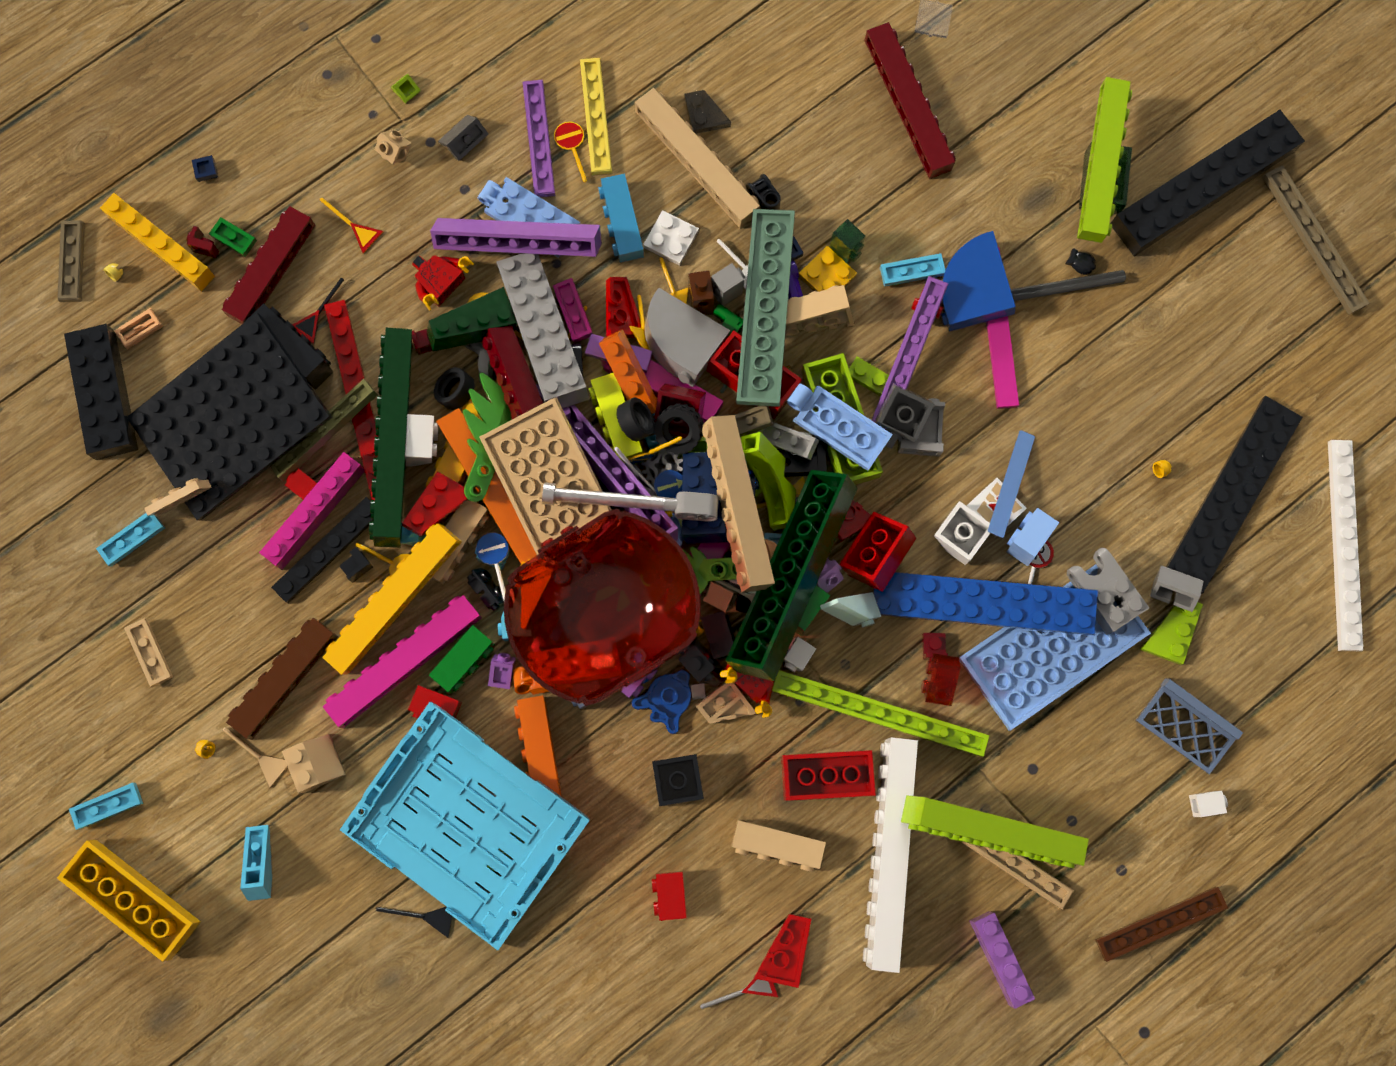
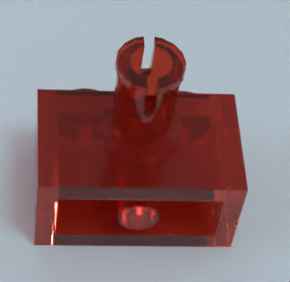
(941, 680)

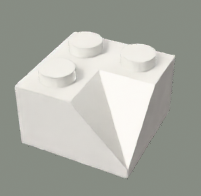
(420, 436)
(962, 533)

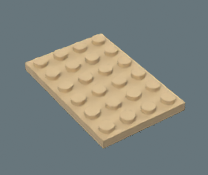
(536, 451)

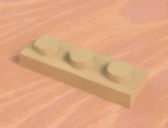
(177, 496)
(148, 652)

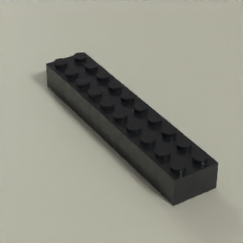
(1206, 182)

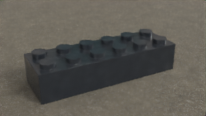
(100, 392)

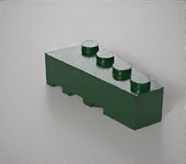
(471, 321)

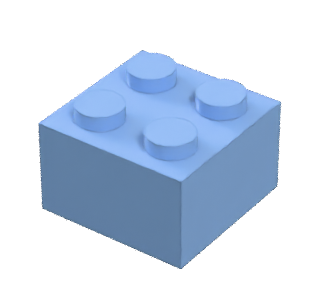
(1035, 531)

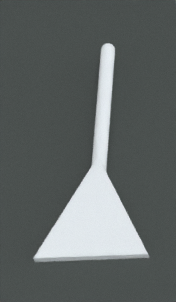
(642, 479)

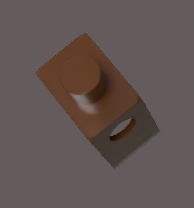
(701, 291)

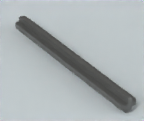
(1068, 285)

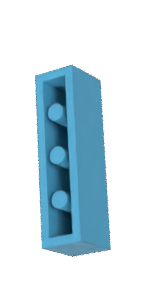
(622, 218)

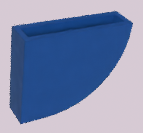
(977, 285)

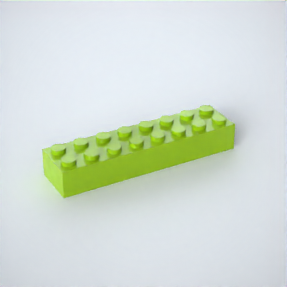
(994, 832)

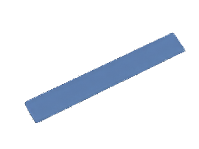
(1011, 484)

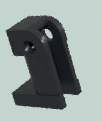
(801, 466)

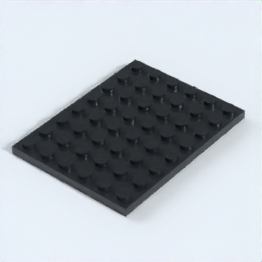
(229, 415)

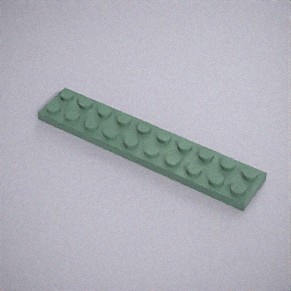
(766, 308)

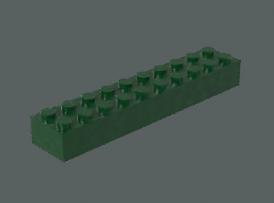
(391, 443)
(795, 569)

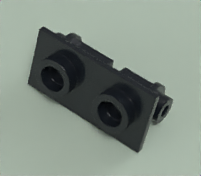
(480, 581)

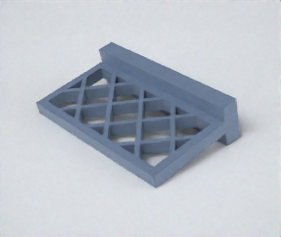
(1200, 710)

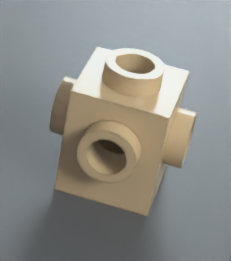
(392, 146)

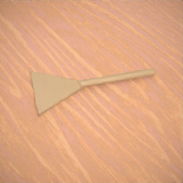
(271, 767)

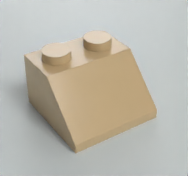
(313, 763)

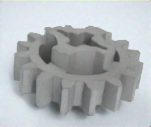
(656, 464)

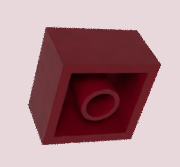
(673, 395)

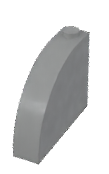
(681, 337)

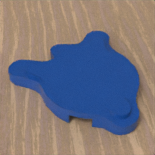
(667, 699)

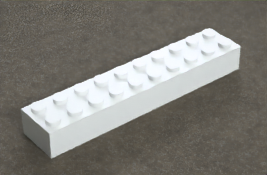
(890, 857)

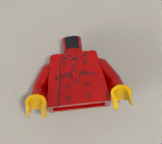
(439, 277)
(756, 688)

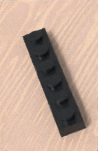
(324, 552)

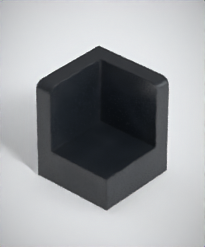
(356, 565)

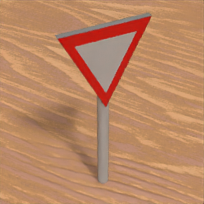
(755, 987)

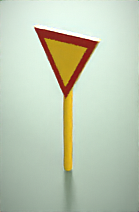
(365, 235)

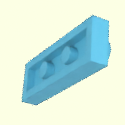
(912, 269)
(130, 539)
(105, 806)

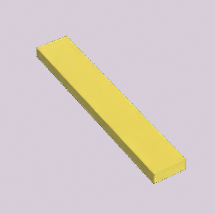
(595, 116)

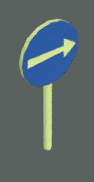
(668, 485)

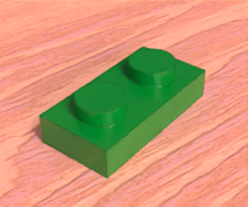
(233, 237)

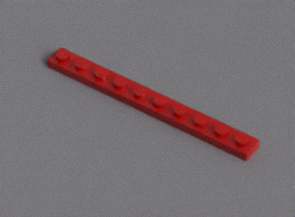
(352, 374)

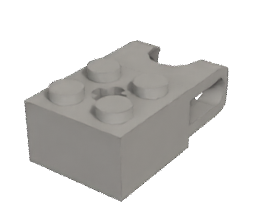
(1111, 587)

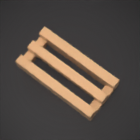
(150, 327)

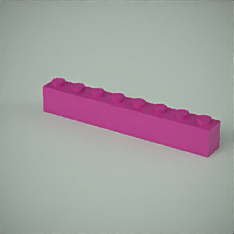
(401, 662)

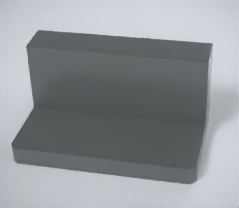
(464, 136)

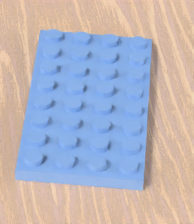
(1031, 668)

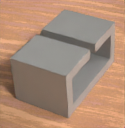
(1187, 588)

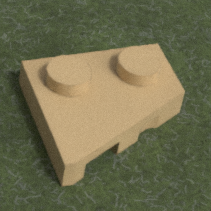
(724, 704)

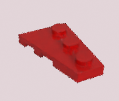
(620, 307)
(786, 955)

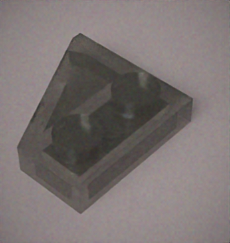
(704, 113)

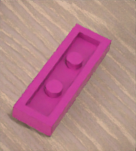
(573, 310)

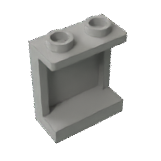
(930, 439)

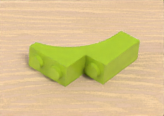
(769, 469)

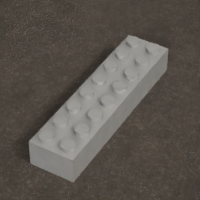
(542, 329)

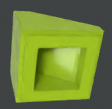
(405, 88)

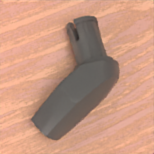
(483, 361)

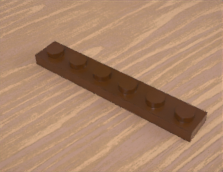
(1161, 923)

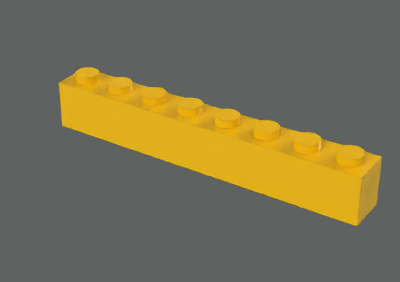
(392, 599)

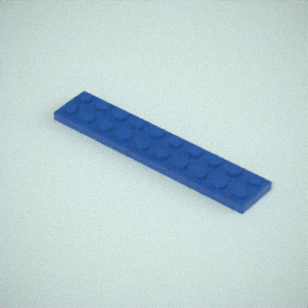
(989, 603)

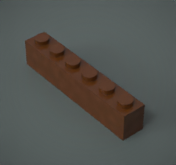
(281, 679)

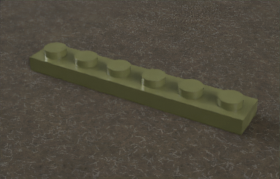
(341, 414)

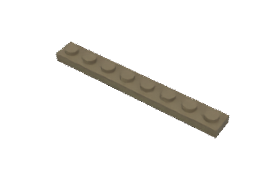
(1315, 240)

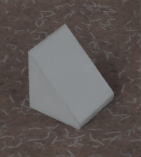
(698, 691)

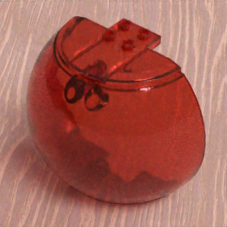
(589, 622)

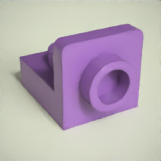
(501, 671)

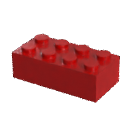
(828, 775)

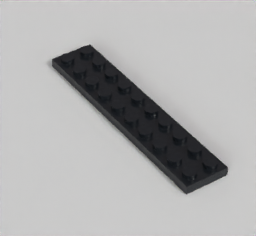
(1234, 491)

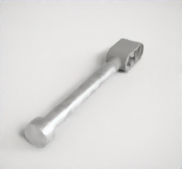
(686, 504)

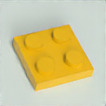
(827, 271)

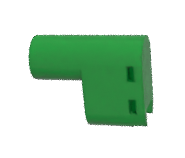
(731, 320)

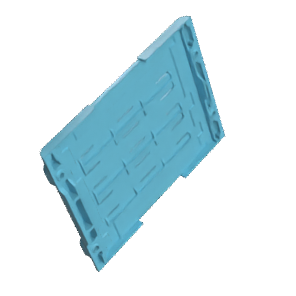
(454, 882)

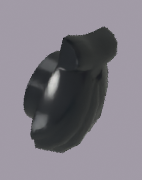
(1081, 261)

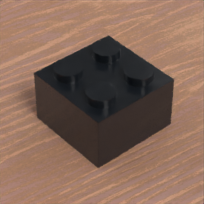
(677, 780)

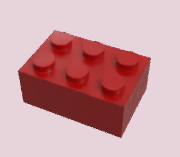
(878, 551)

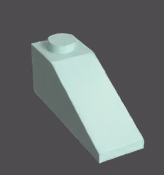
(854, 609)

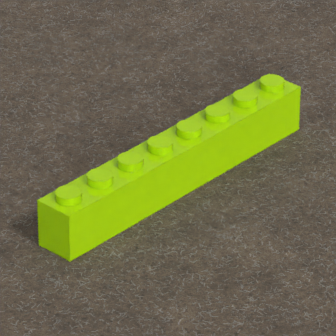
(1104, 160)

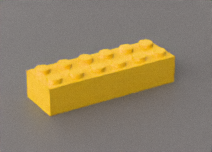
(129, 900)

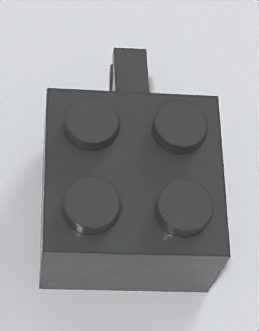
(903, 414)

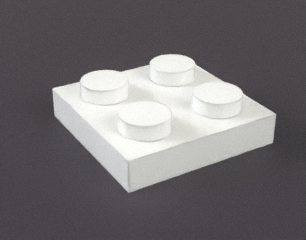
(671, 238)

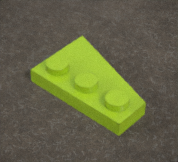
(1173, 635)

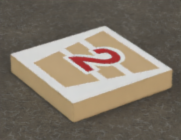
(986, 501)

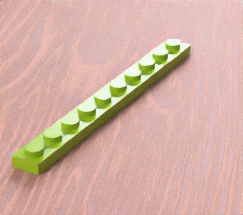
(880, 713)

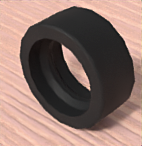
(447, 381)
(635, 419)

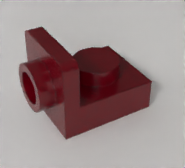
(201, 245)
(932, 644)

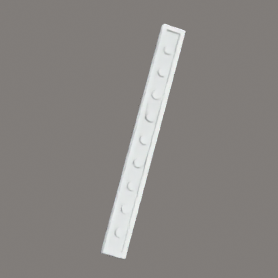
(1345, 546)

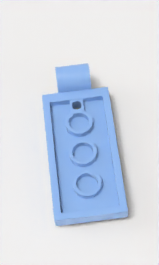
(521, 205)
(839, 425)

